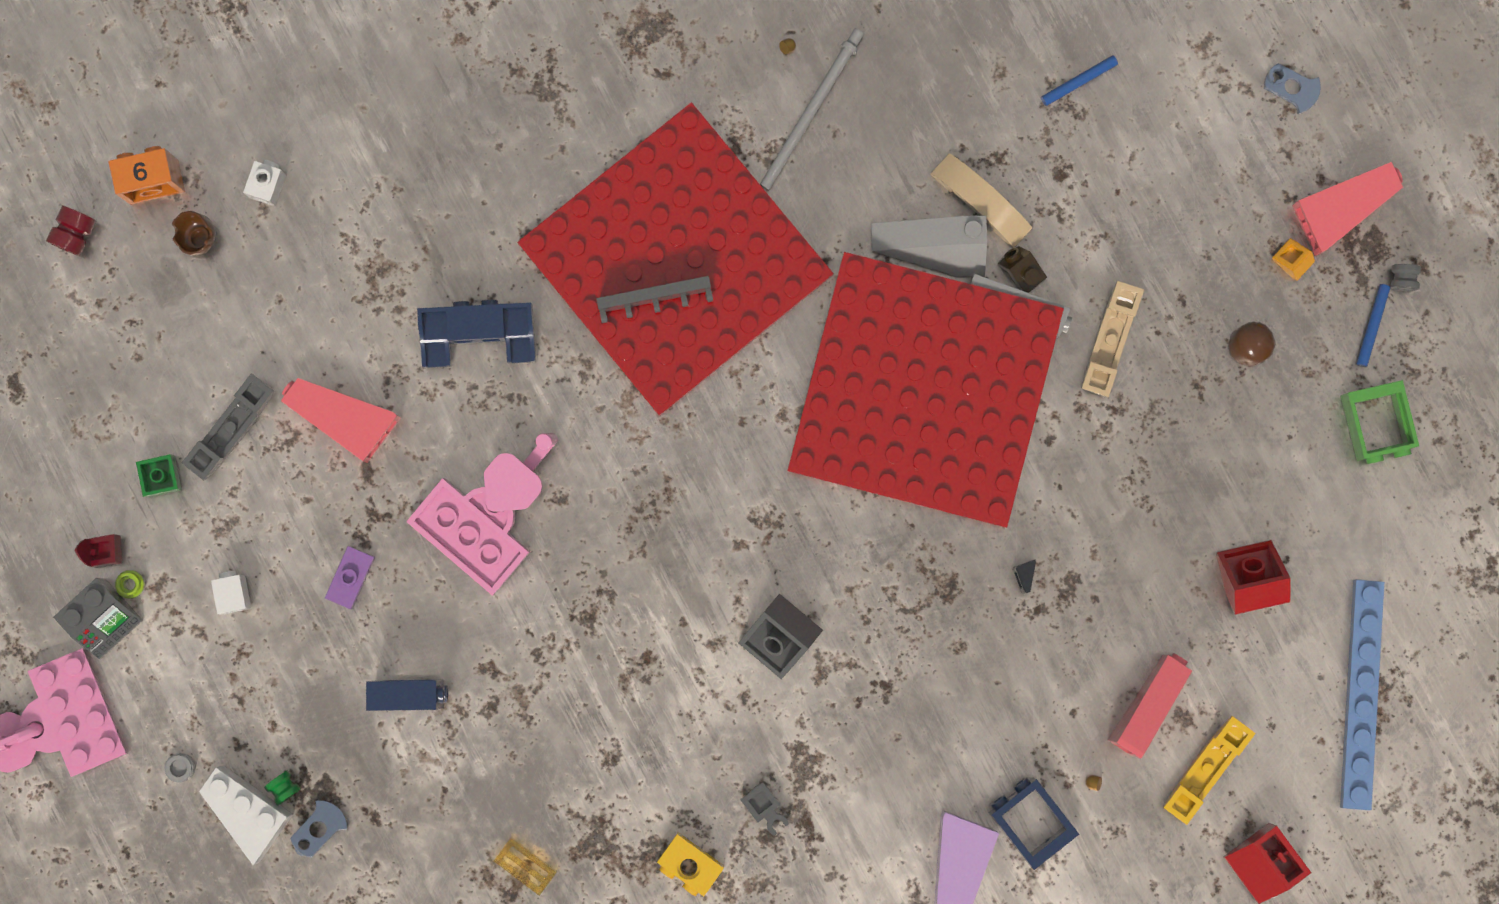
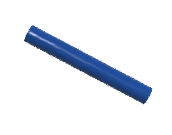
(1079, 80)
(1373, 325)

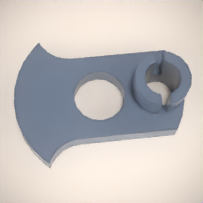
(1308, 91)
(327, 814)

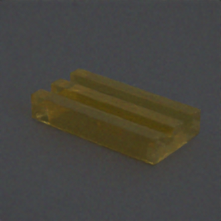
(518, 875)

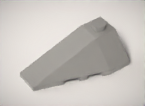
(941, 244)

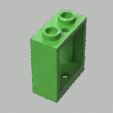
(1403, 416)

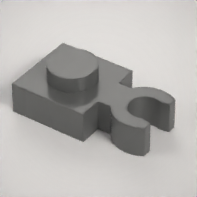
(762, 805)

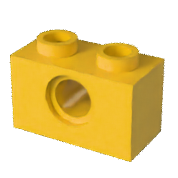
(681, 849)

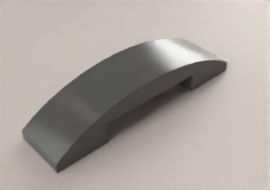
(230, 428)

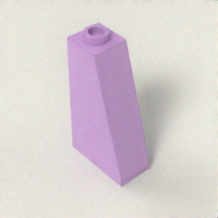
(961, 859)

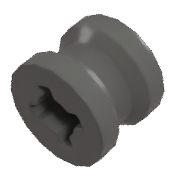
(1405, 277)

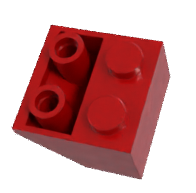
(1267, 863)

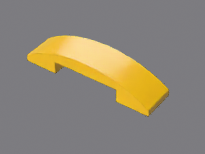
(1207, 769)

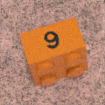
(146, 175)

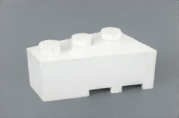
(245, 812)

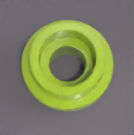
(121, 580)

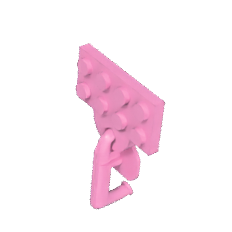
(469, 527)
(71, 716)

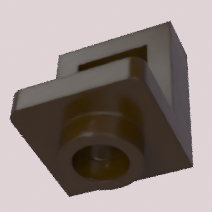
(1023, 268)

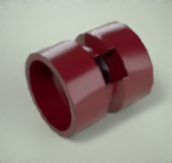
(71, 230)

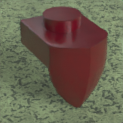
(100, 551)

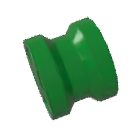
(282, 788)

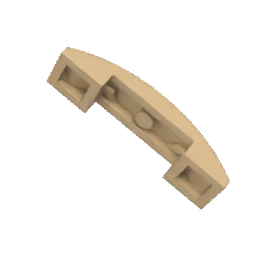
(982, 199)
(1111, 338)

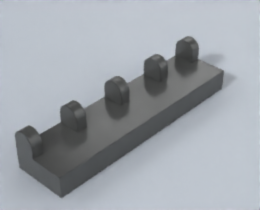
(654, 295)

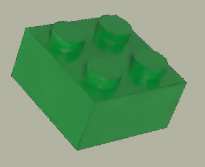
(158, 475)

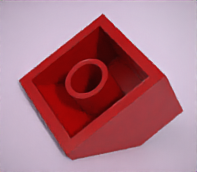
(1254, 577)

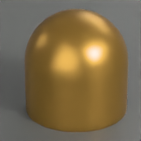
(787, 45)
(1094, 782)

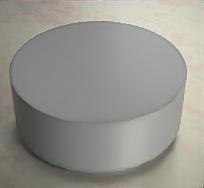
(179, 767)

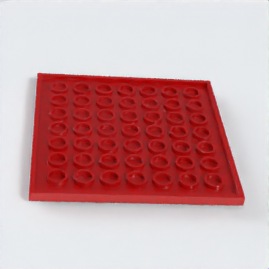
(669, 216)
(925, 389)

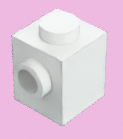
(265, 182)
(230, 593)

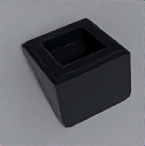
(1024, 575)

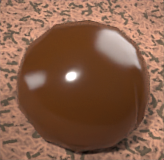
(193, 233)
(1251, 344)

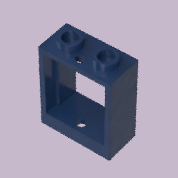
(405, 695)
(1052, 844)

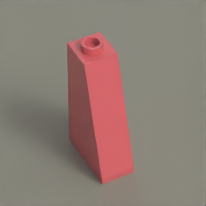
(1340, 208)
(346, 420)
(1151, 706)

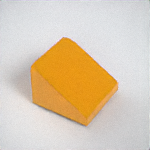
(1294, 258)

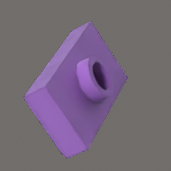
(349, 577)

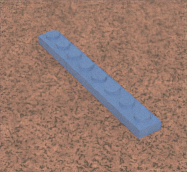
(1362, 695)

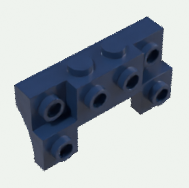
(476, 324)

